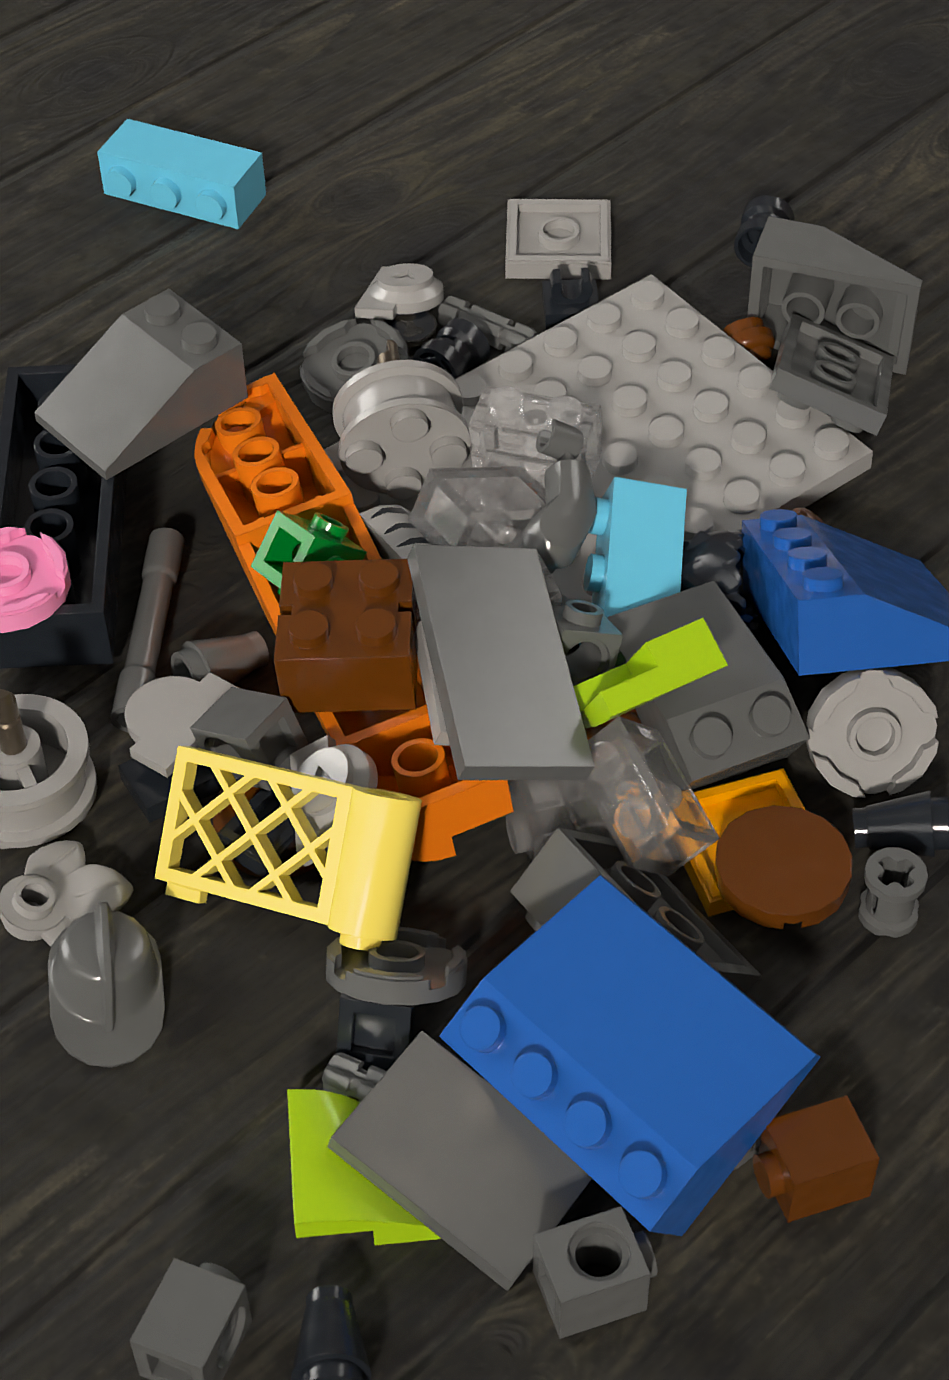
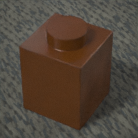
(816, 1159)

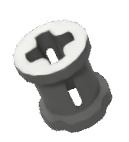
(888, 903)

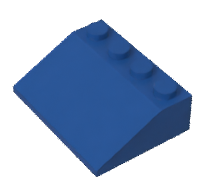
(840, 597)
(630, 1055)

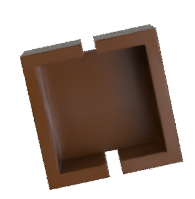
(347, 636)

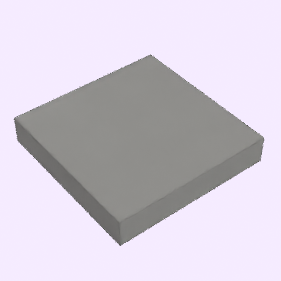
(558, 236)

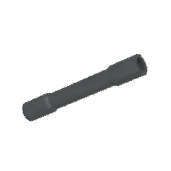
(159, 577)

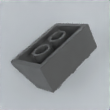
(577, 858)

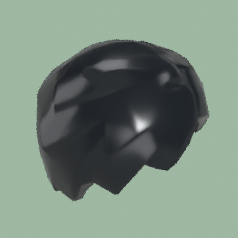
(718, 558)

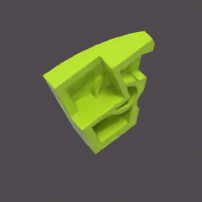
(650, 673)
(327, 1190)

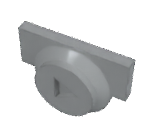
(400, 290)
(162, 714)
(334, 762)

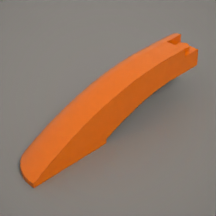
(269, 460)

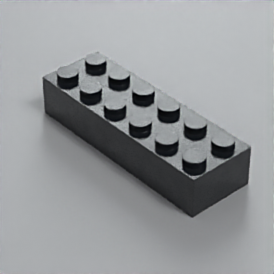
(64, 498)

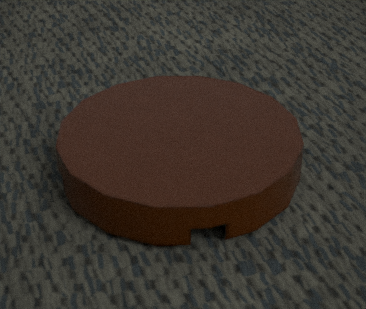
(783, 866)

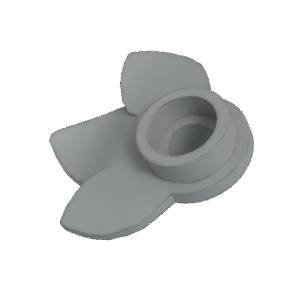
(63, 888)

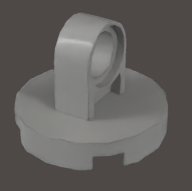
(872, 731)

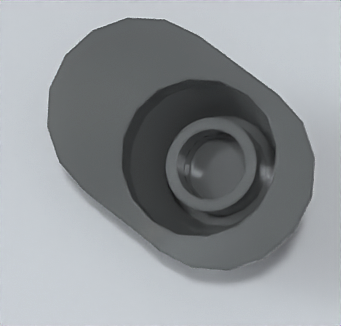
(106, 988)

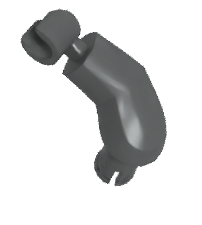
(569, 499)

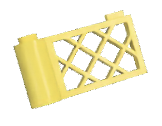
(361, 871)

